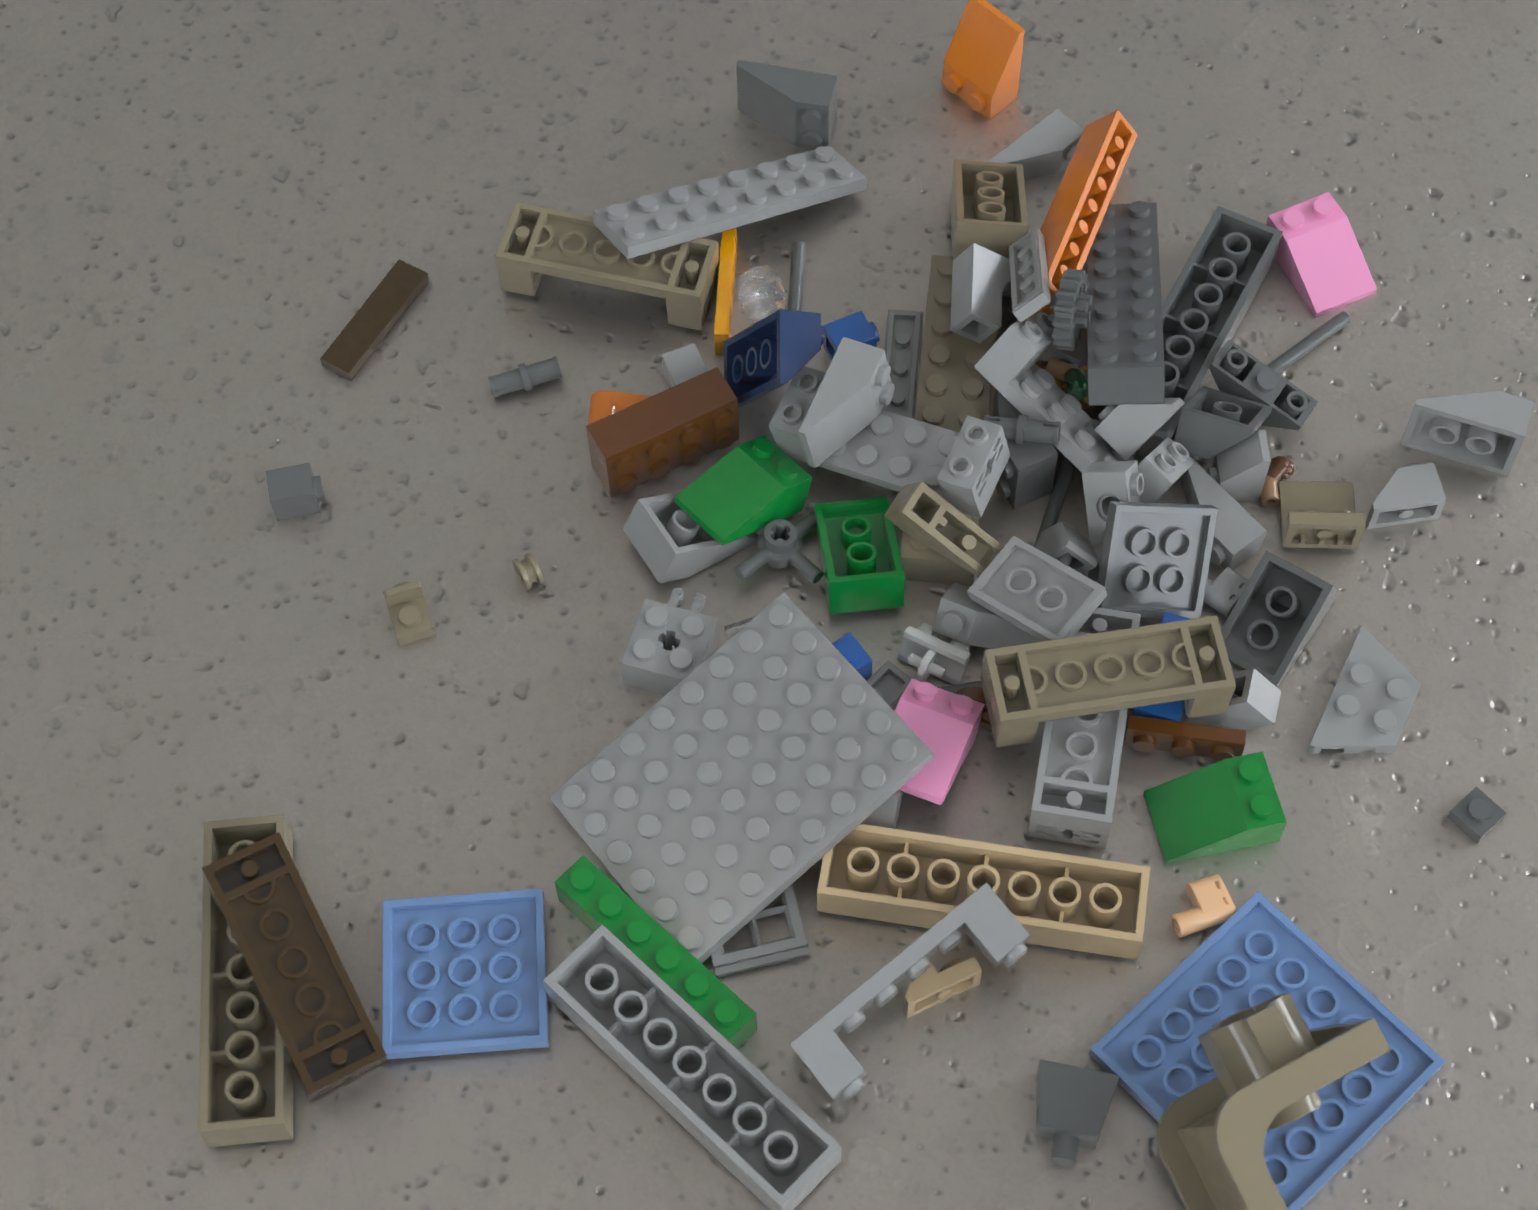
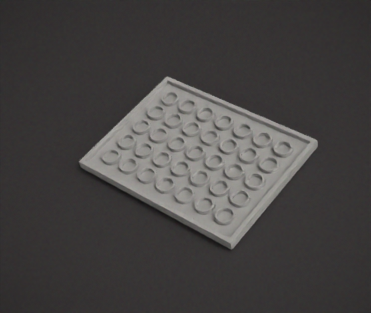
(741, 778)

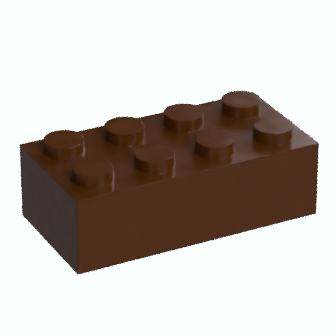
(664, 432)

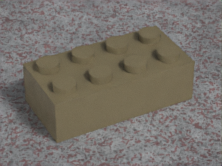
(987, 206)

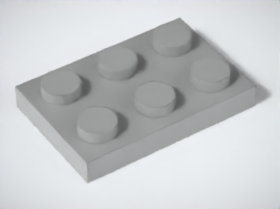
(1036, 592)

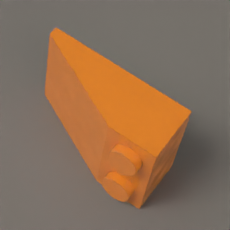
(984, 59)

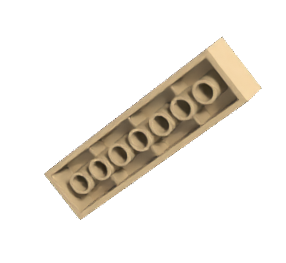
(925, 876)

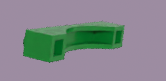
(600, 901)

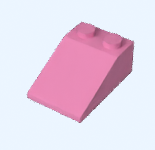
(1321, 254)
(947, 727)

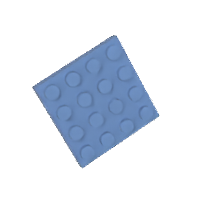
(464, 974)

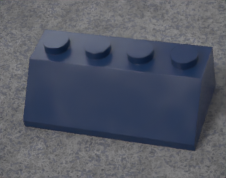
(771, 352)

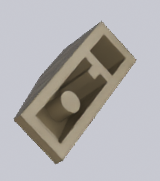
(942, 527)

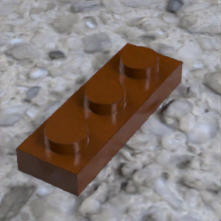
(1183, 738)

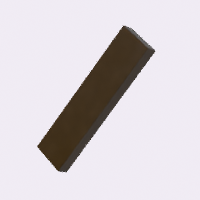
(374, 319)

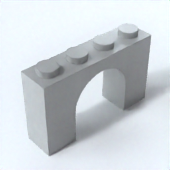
(976, 300)

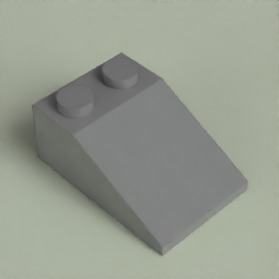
(846, 400)
(1471, 428)
(673, 542)

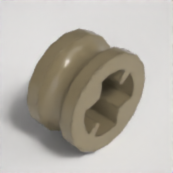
(528, 571)

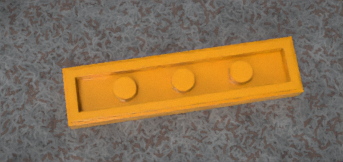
(725, 289)

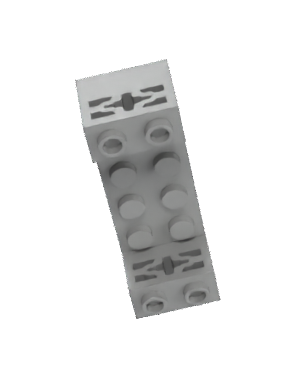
(1033, 392)
(903, 450)
(1081, 763)
(984, 921)

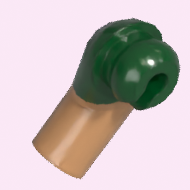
(1071, 374)

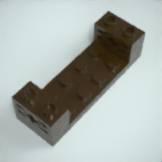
(294, 965)

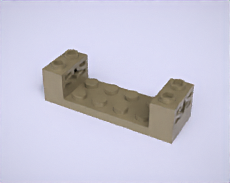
(573, 248)
(1106, 674)

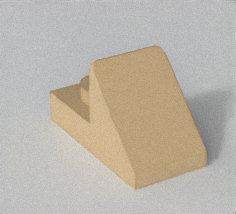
(937, 987)

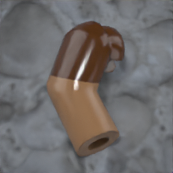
(1278, 470)

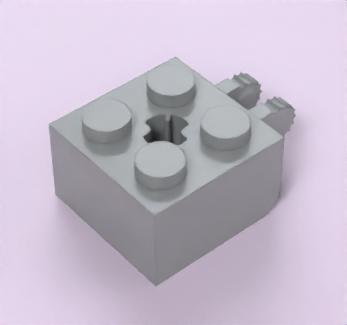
(668, 643)

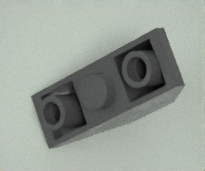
(1249, 378)

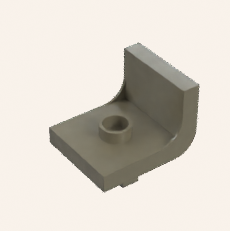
(1264, 1079)

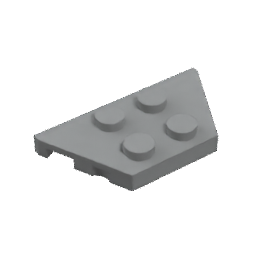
(1367, 701)

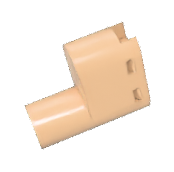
(1210, 906)

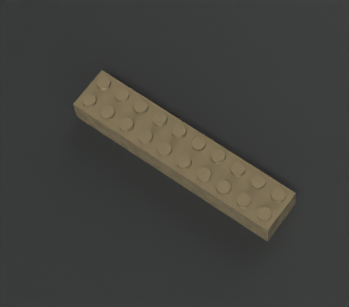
(945, 396)

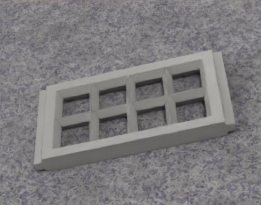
(769, 952)

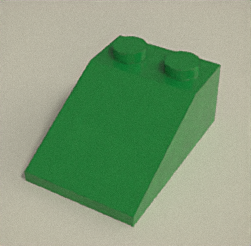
(746, 491)
(859, 556)
(1216, 809)

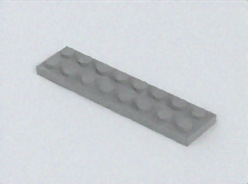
(728, 201)

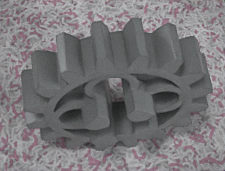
(1070, 309)

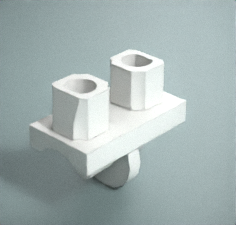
(933, 656)

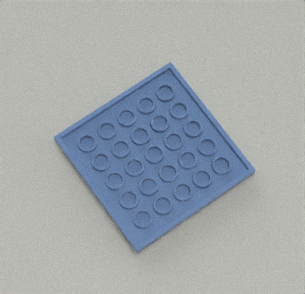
(1234, 969)

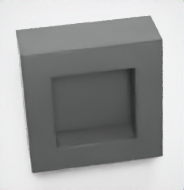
(1476, 815)

